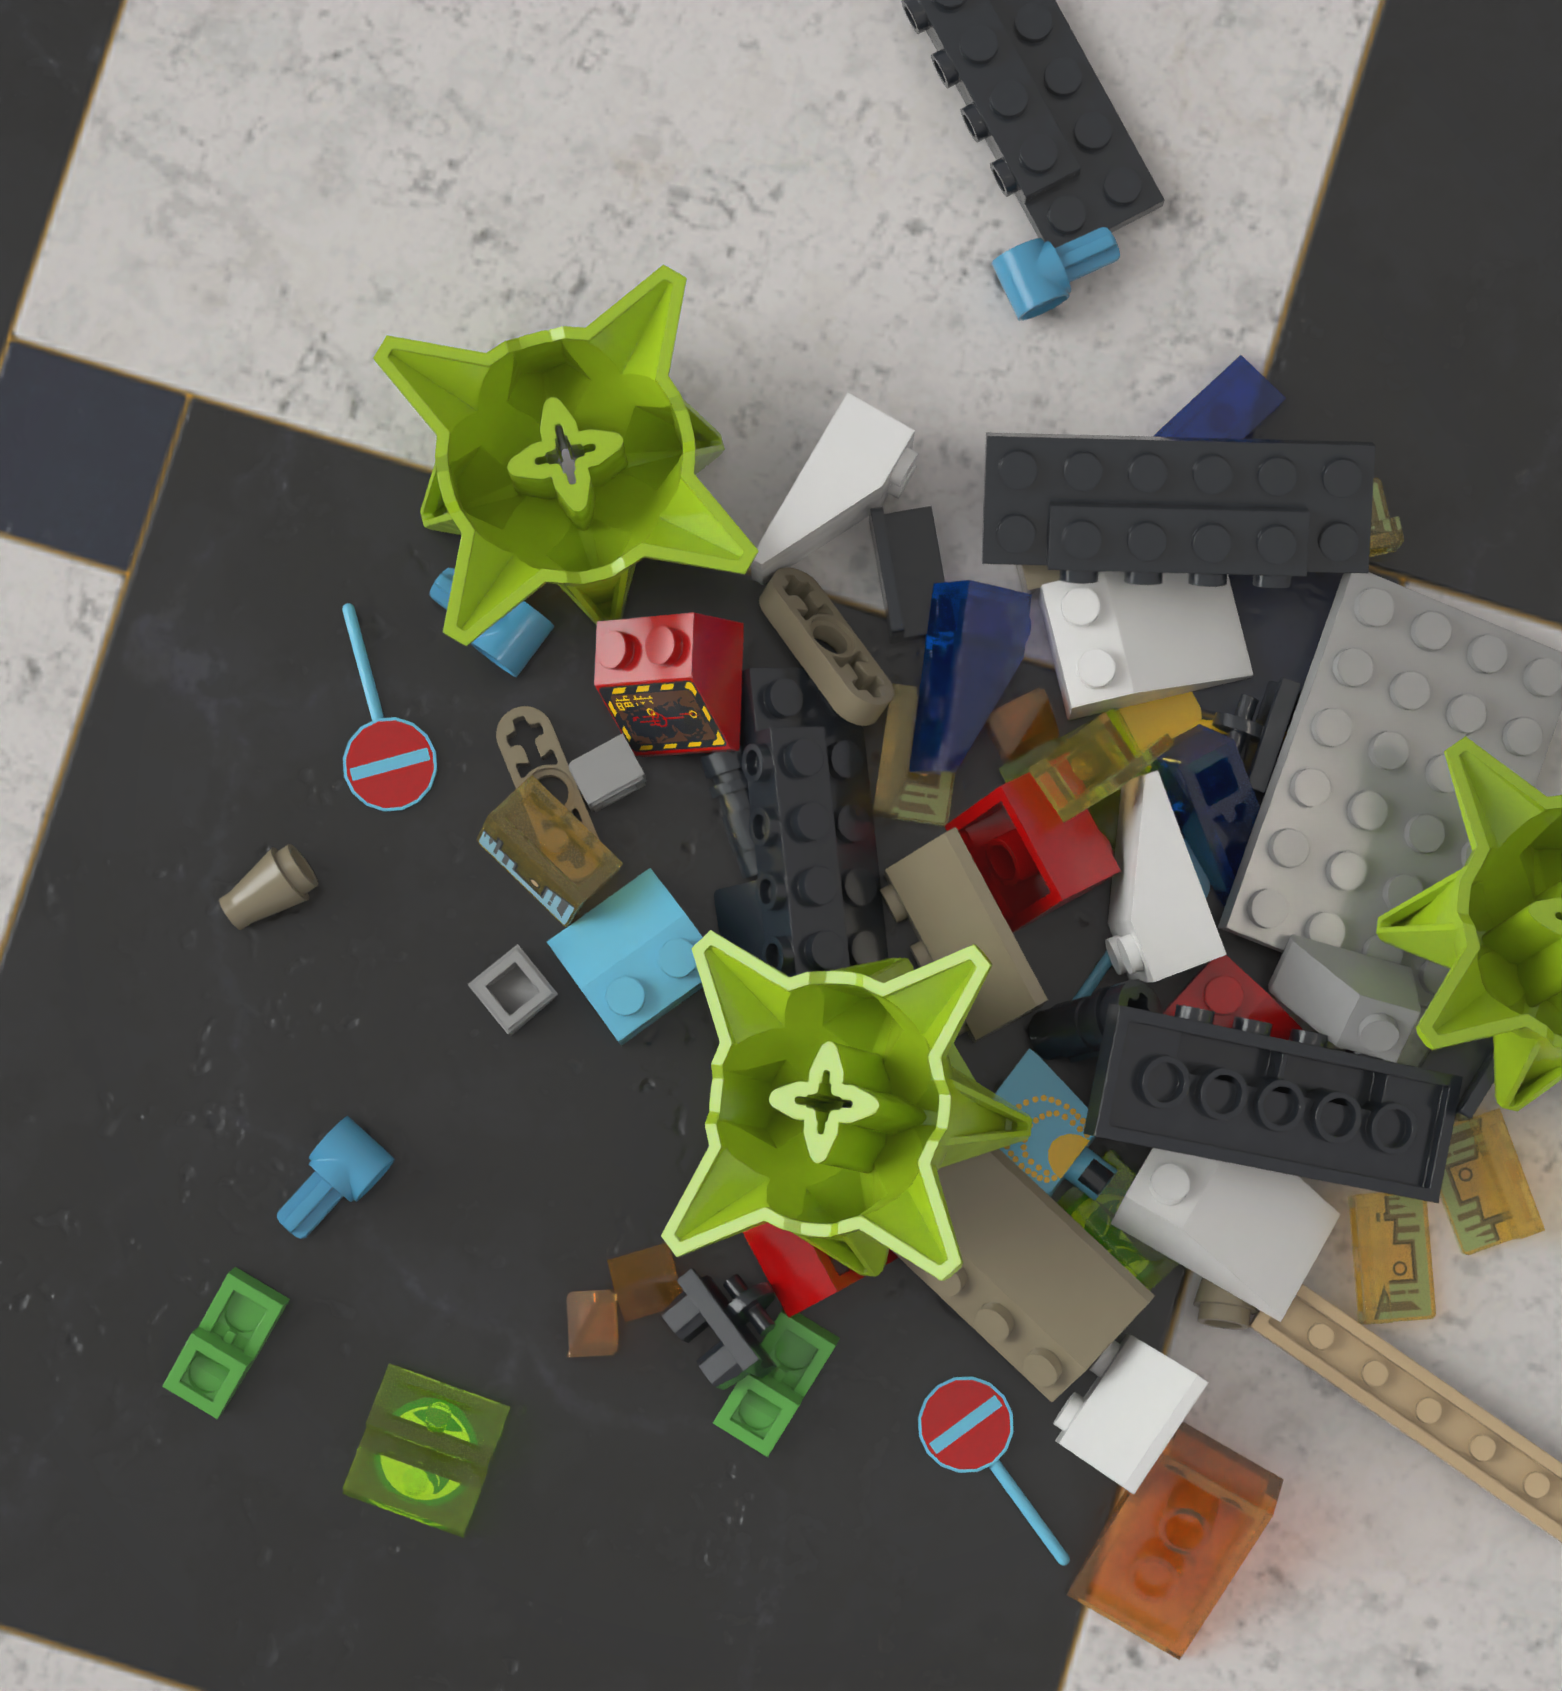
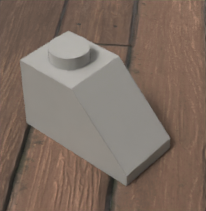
(1348, 996)

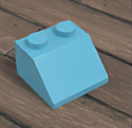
(632, 956)

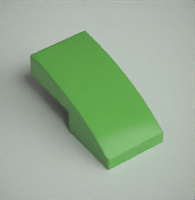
(226, 1342)
(763, 1407)

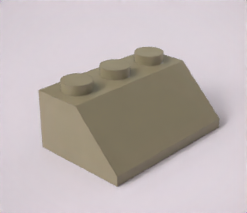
(953, 909)

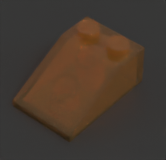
(1177, 1540)

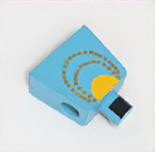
(1057, 1138)

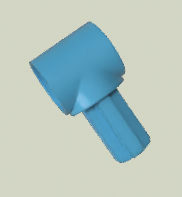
(1040, 276)
(510, 640)
(345, 1166)

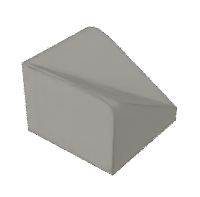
(607, 773)
(513, 990)

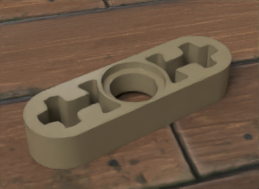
(848, 679)
(546, 745)

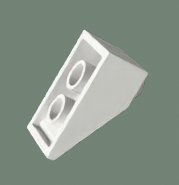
(848, 473)
(1140, 642)
(1156, 898)
(1229, 1224)
(1128, 1411)

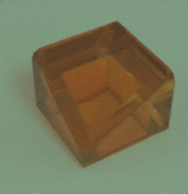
(1022, 725)
(592, 1323)

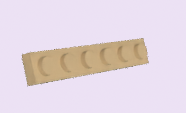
(1420, 1406)

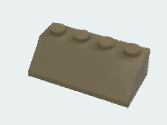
(1031, 1274)

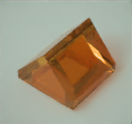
(645, 1281)

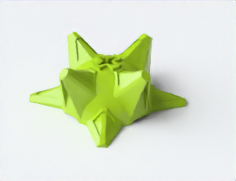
(501, 460)
(1495, 928)
(839, 1107)

